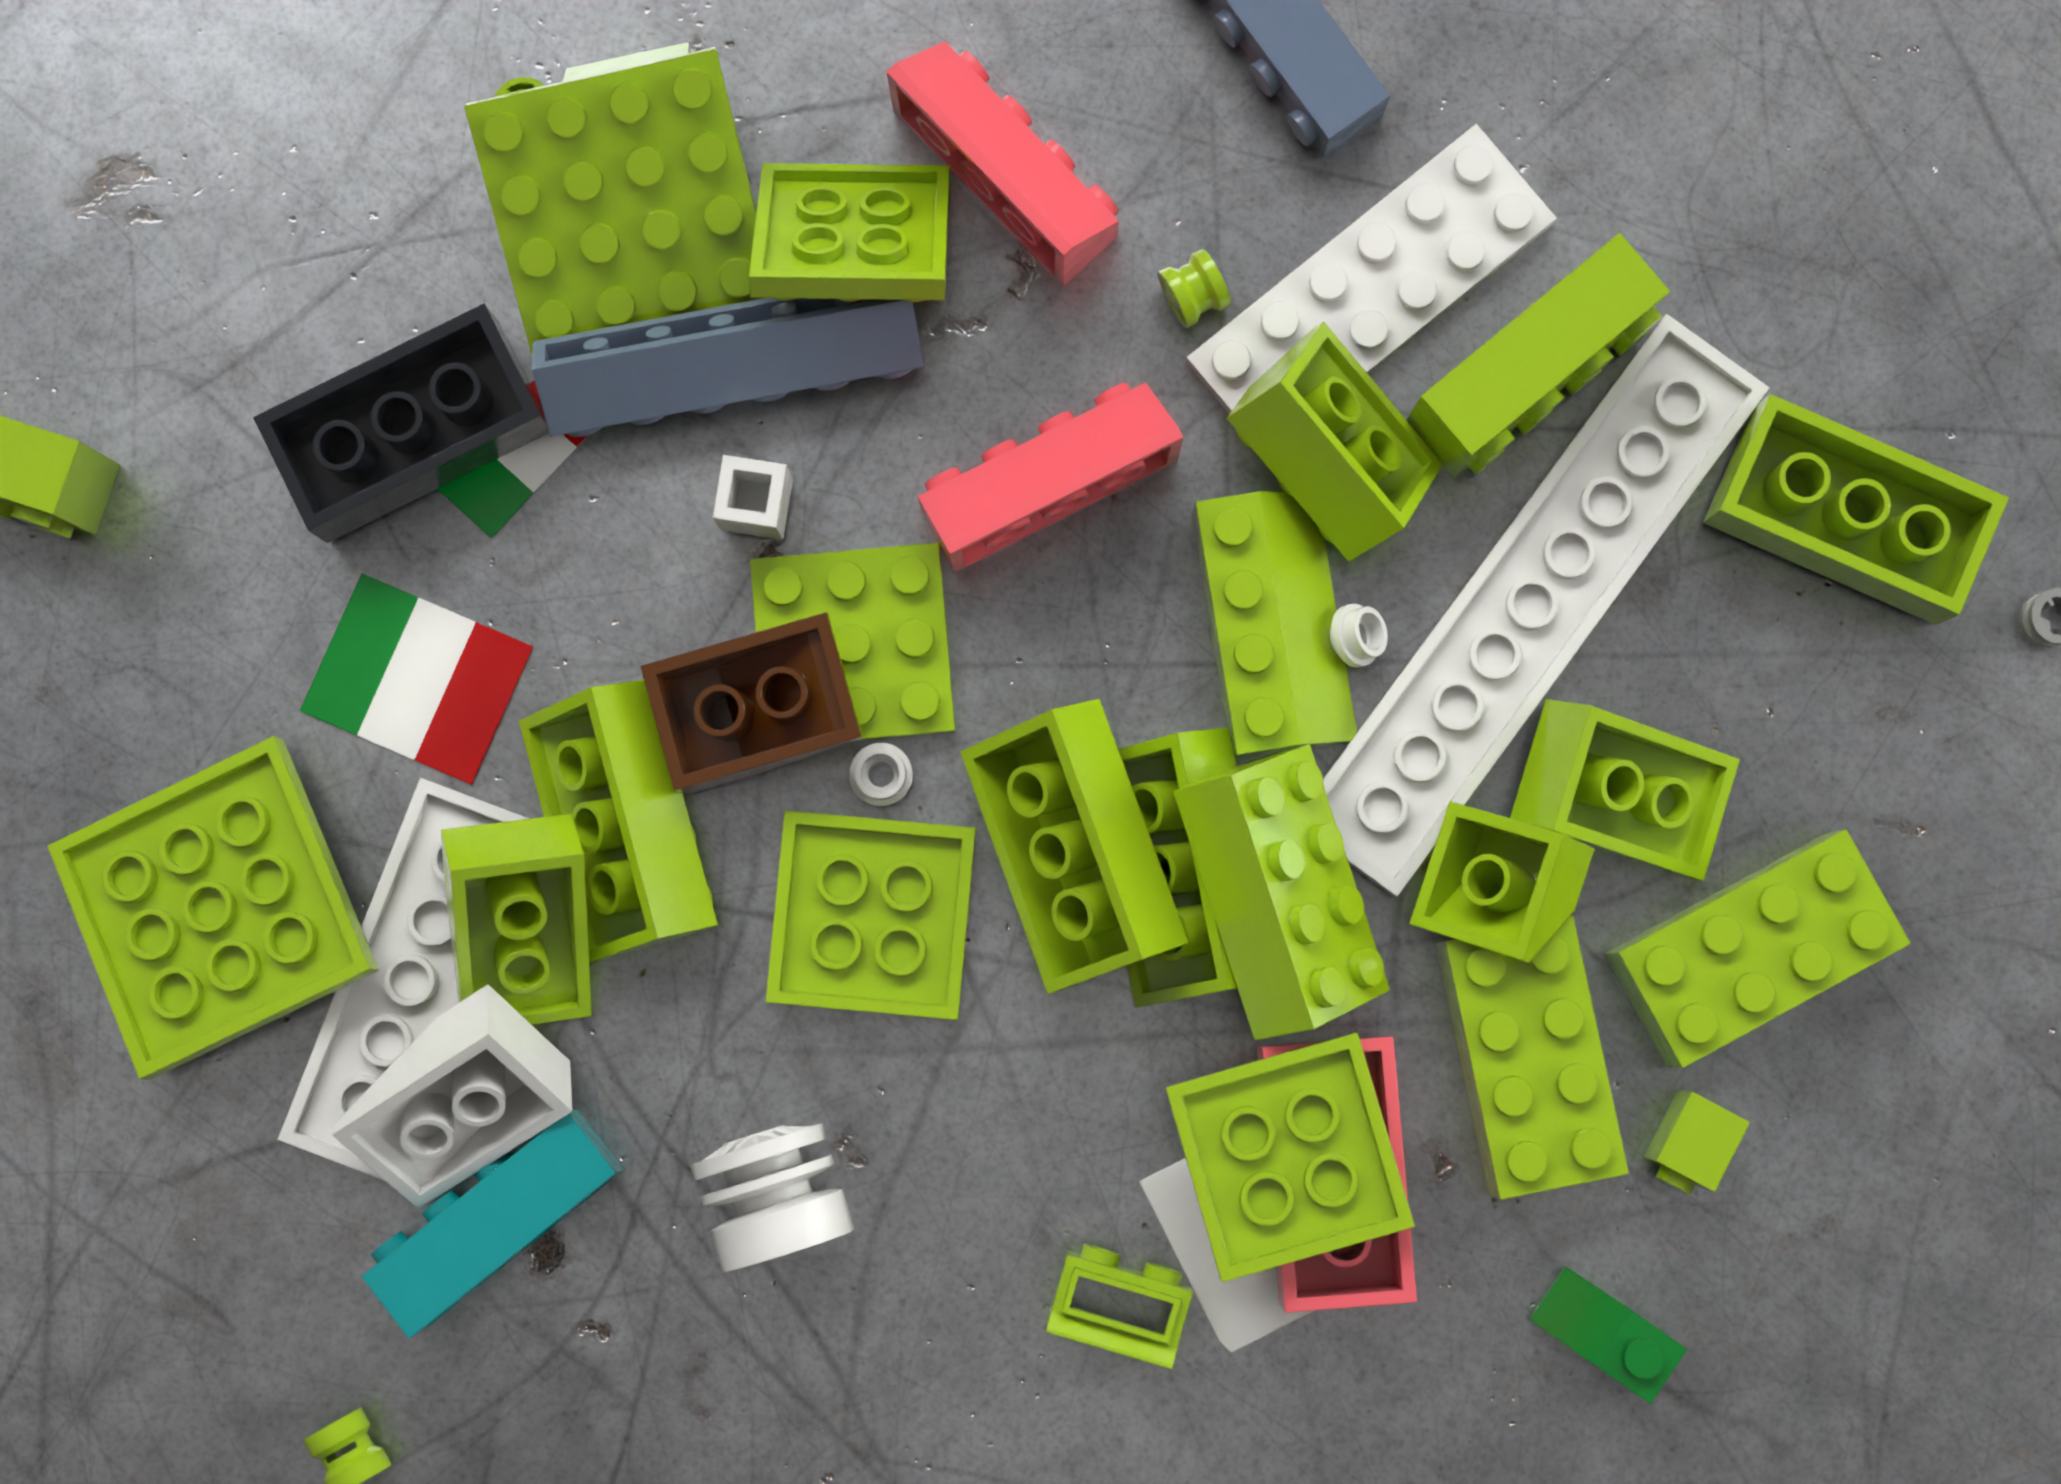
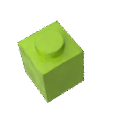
(1695, 1143)

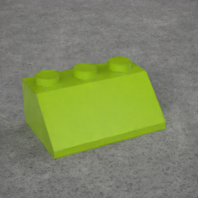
(1336, 443)

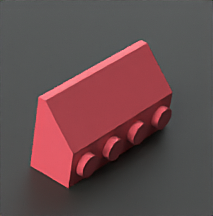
(1002, 159)
(1050, 475)

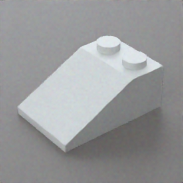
(458, 1098)

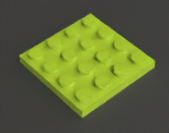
(618, 195)
(212, 908)

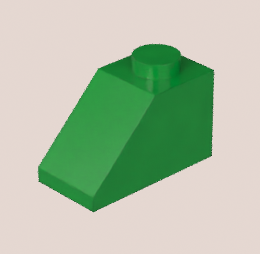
(1608, 1334)

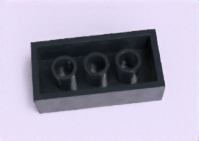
(402, 424)

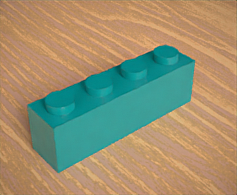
(490, 1223)

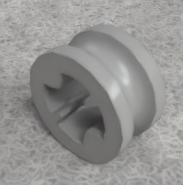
(2035, 626)

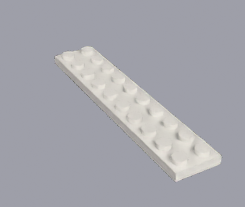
(1535, 599)

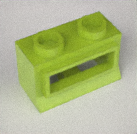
(1110, 1334)

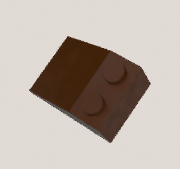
(751, 703)

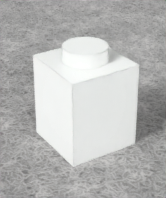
(753, 497)

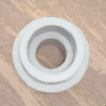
(1358, 634)
(877, 754)

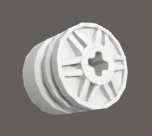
(772, 1197)

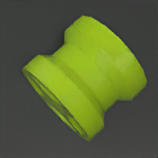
(1194, 288)

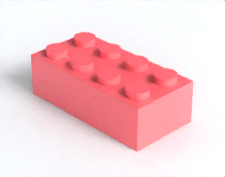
(1368, 1271)

